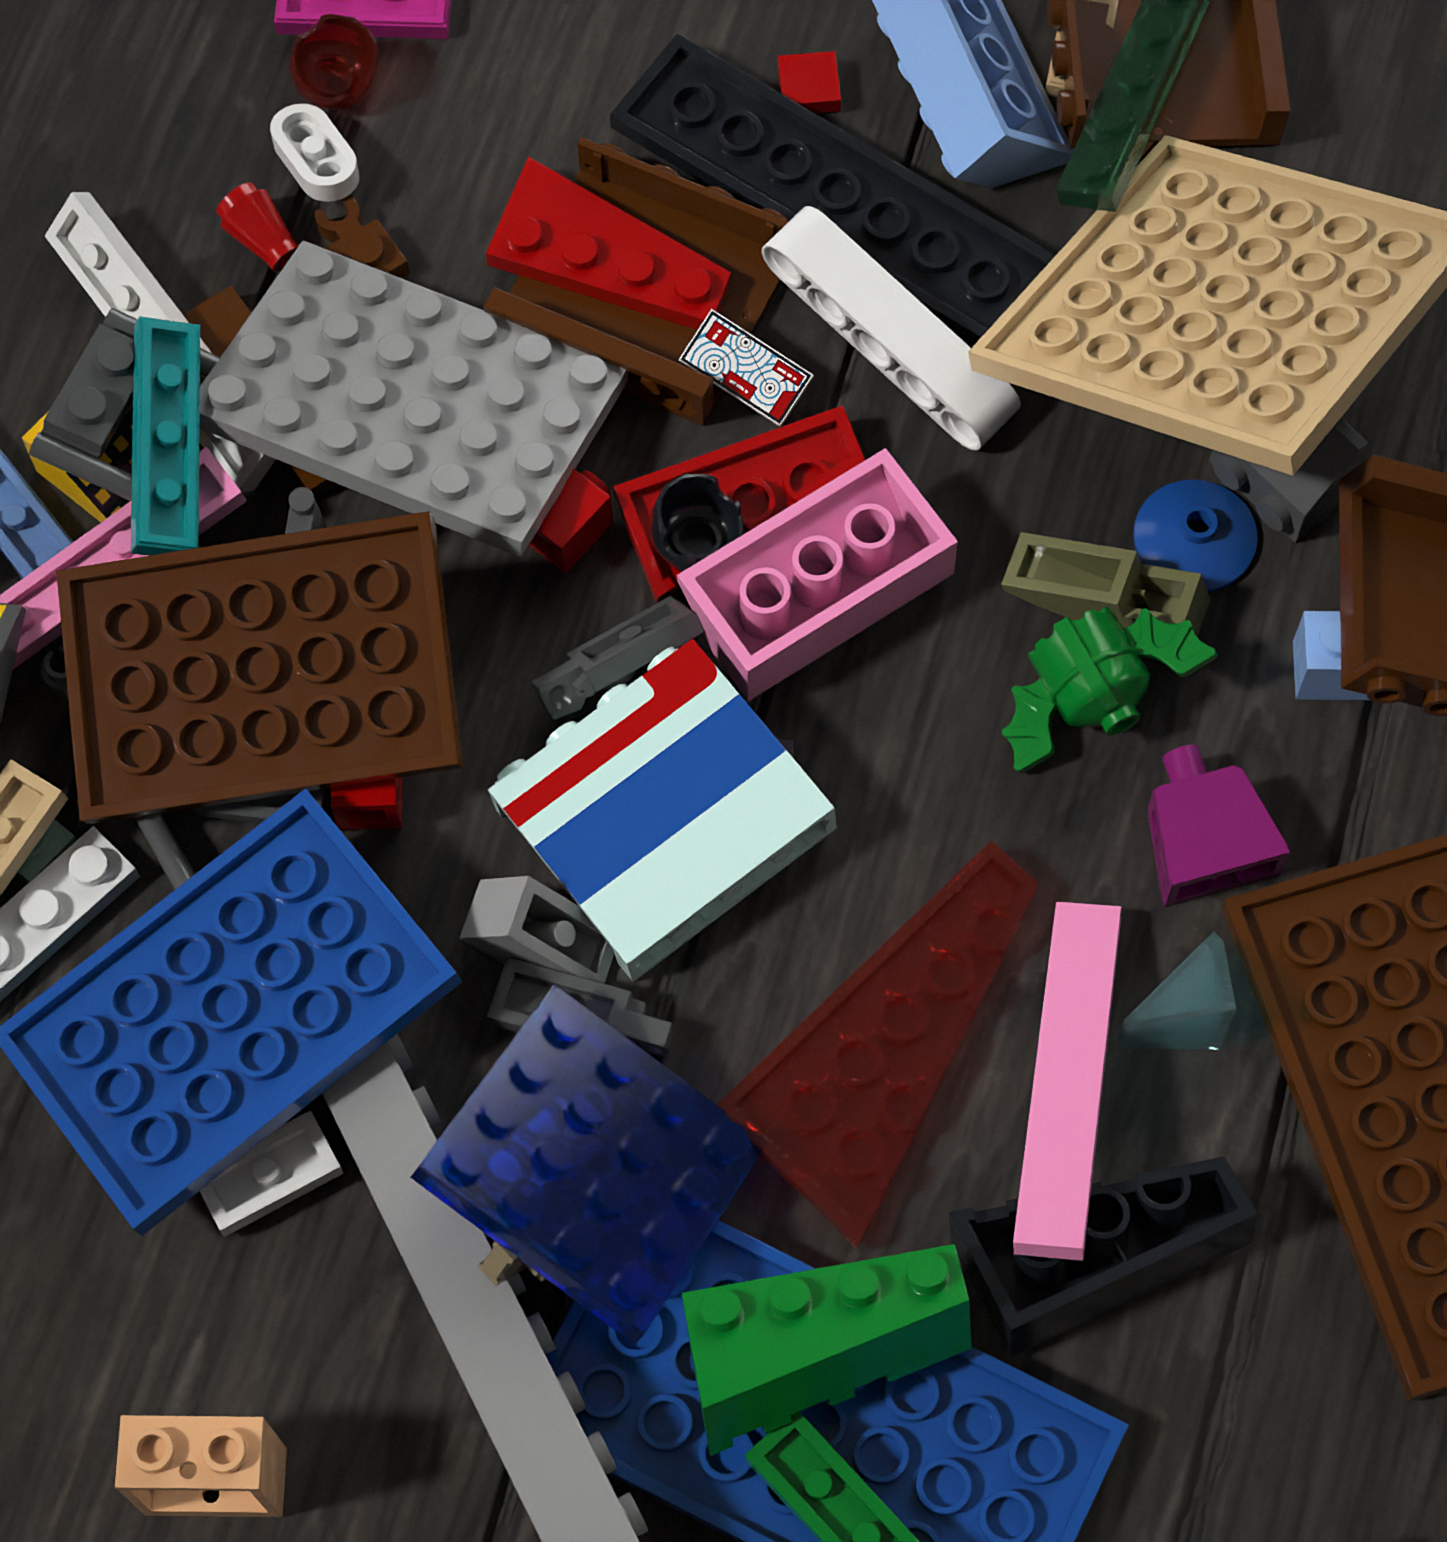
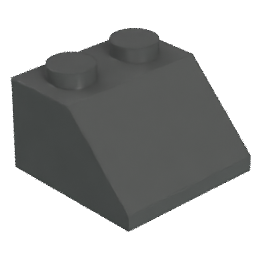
(1301, 500)

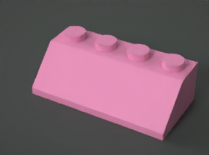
(818, 573)

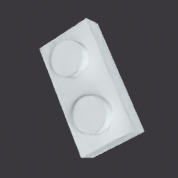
(272, 1174)

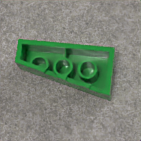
(819, 1335)

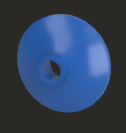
(1219, 553)

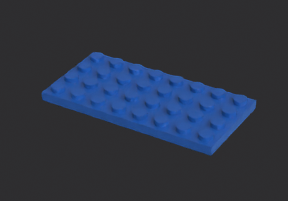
(948, 1449)

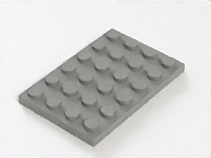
(409, 397)

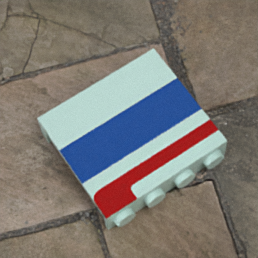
(663, 806)

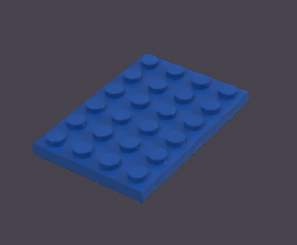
(225, 1011)

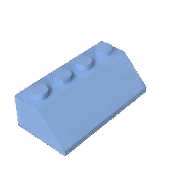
(975, 88)

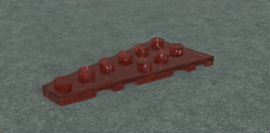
(863, 1068)

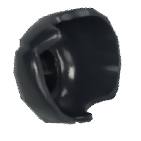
(693, 520)

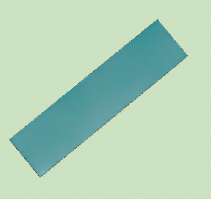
(165, 437)

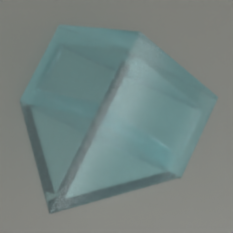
(1188, 1007)

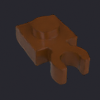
(365, 243)

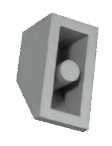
(535, 926)

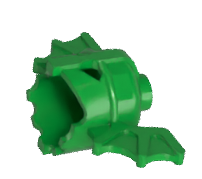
(1095, 677)

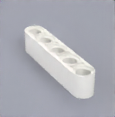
(889, 327)

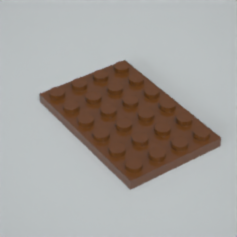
(258, 668)

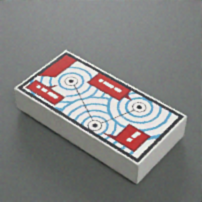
(746, 368)

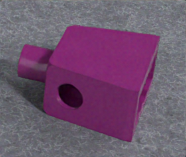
(1210, 830)

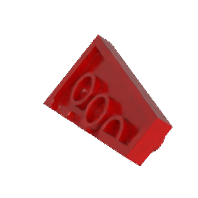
(595, 249)
(759, 472)

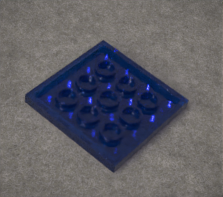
(591, 1163)

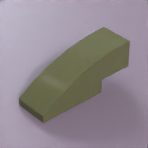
(1084, 576)

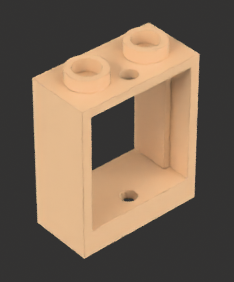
(174, 1460)

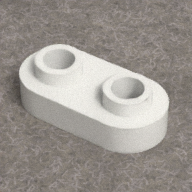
(323, 160)

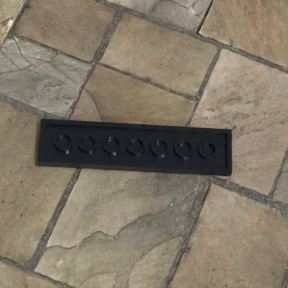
(784, 158)

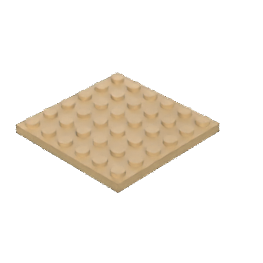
(1225, 303)

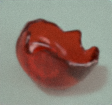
(334, 62)

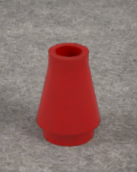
(257, 225)

